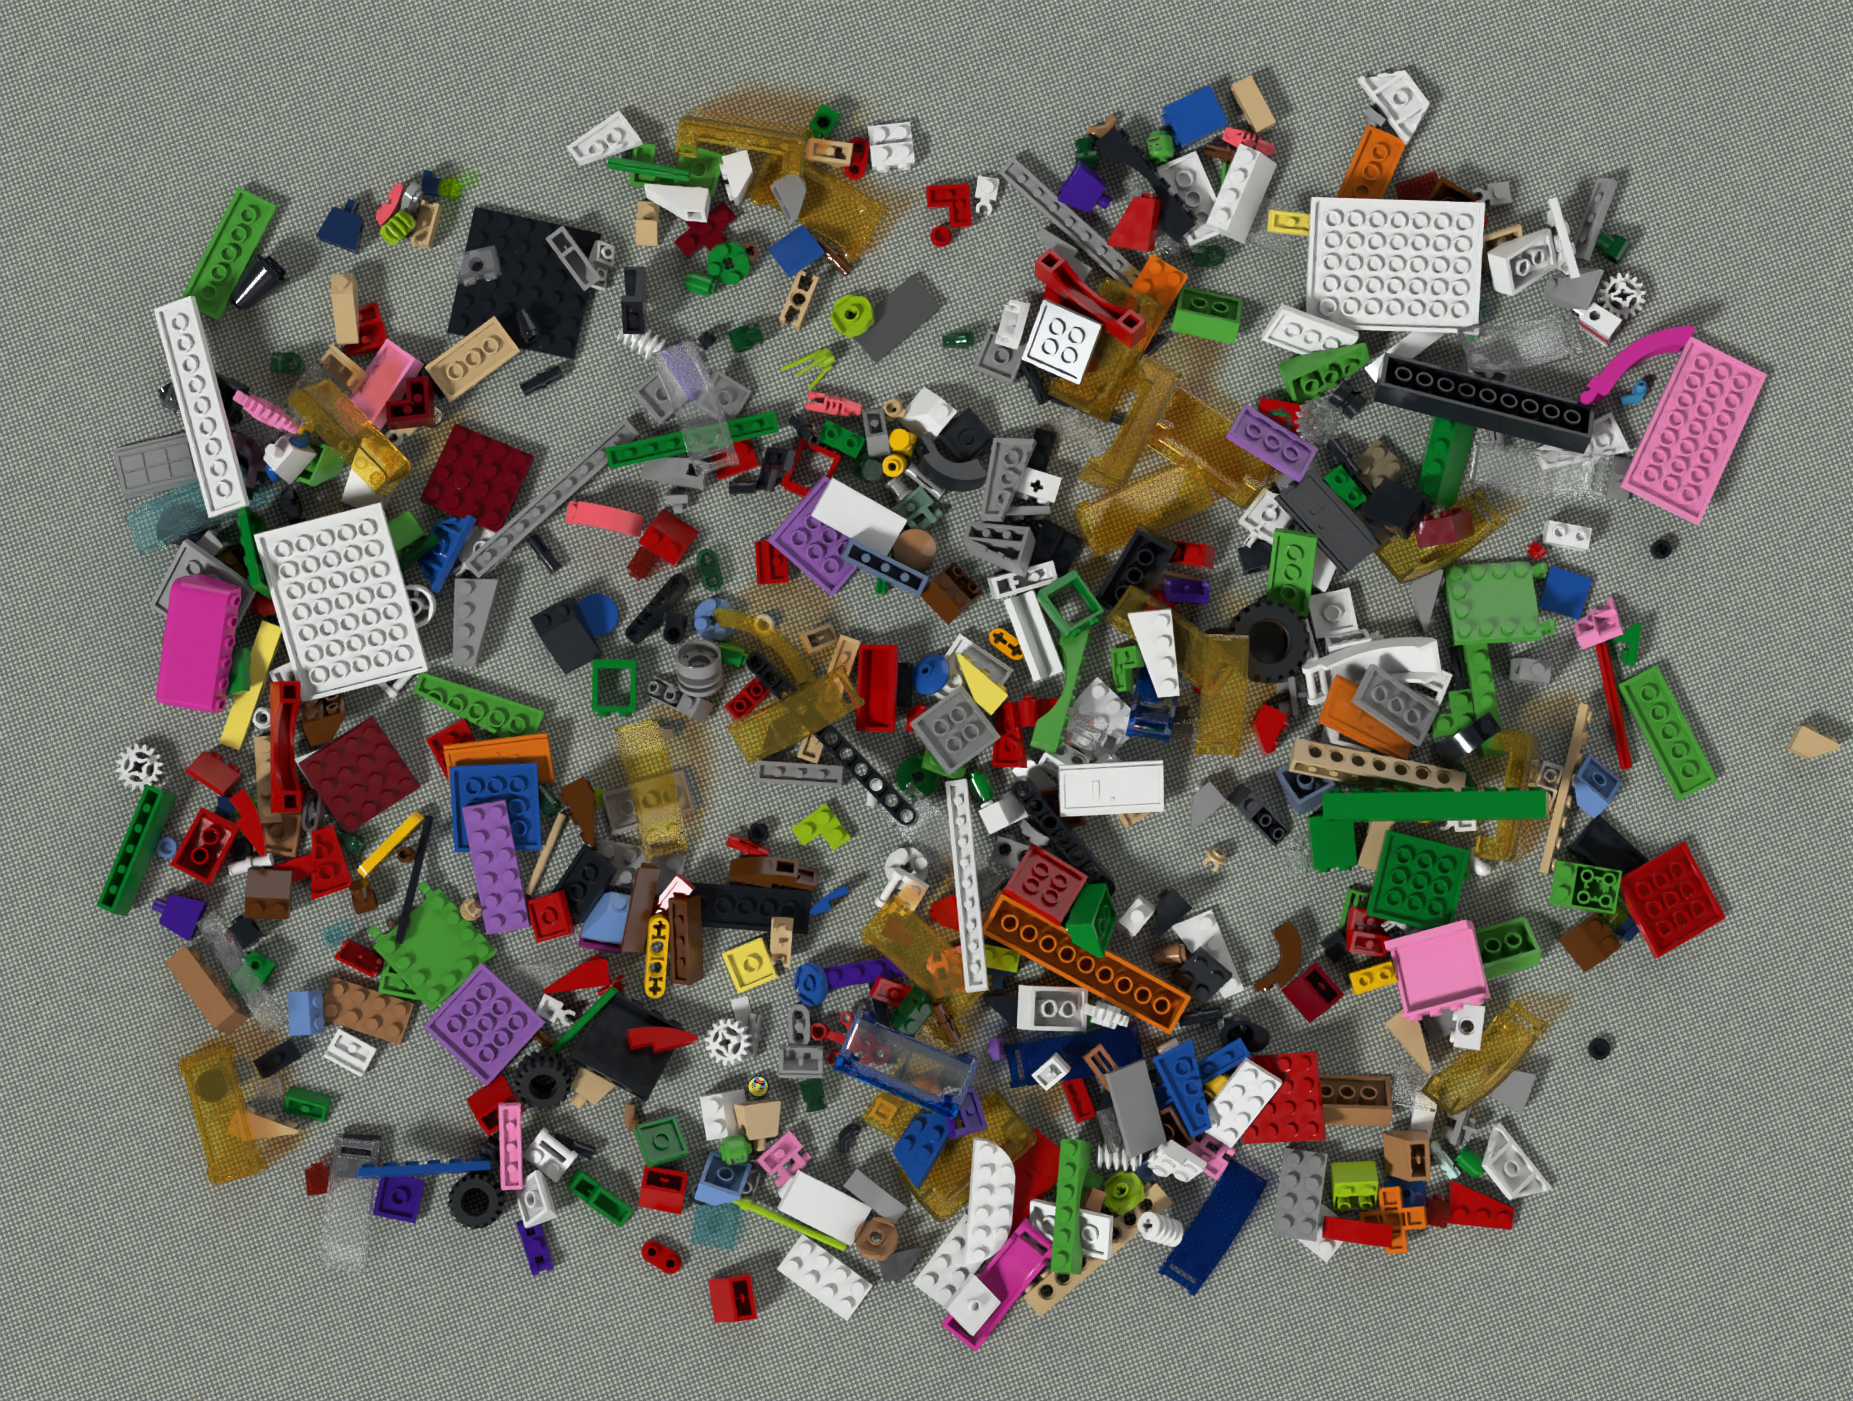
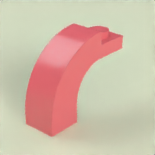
(604, 518)

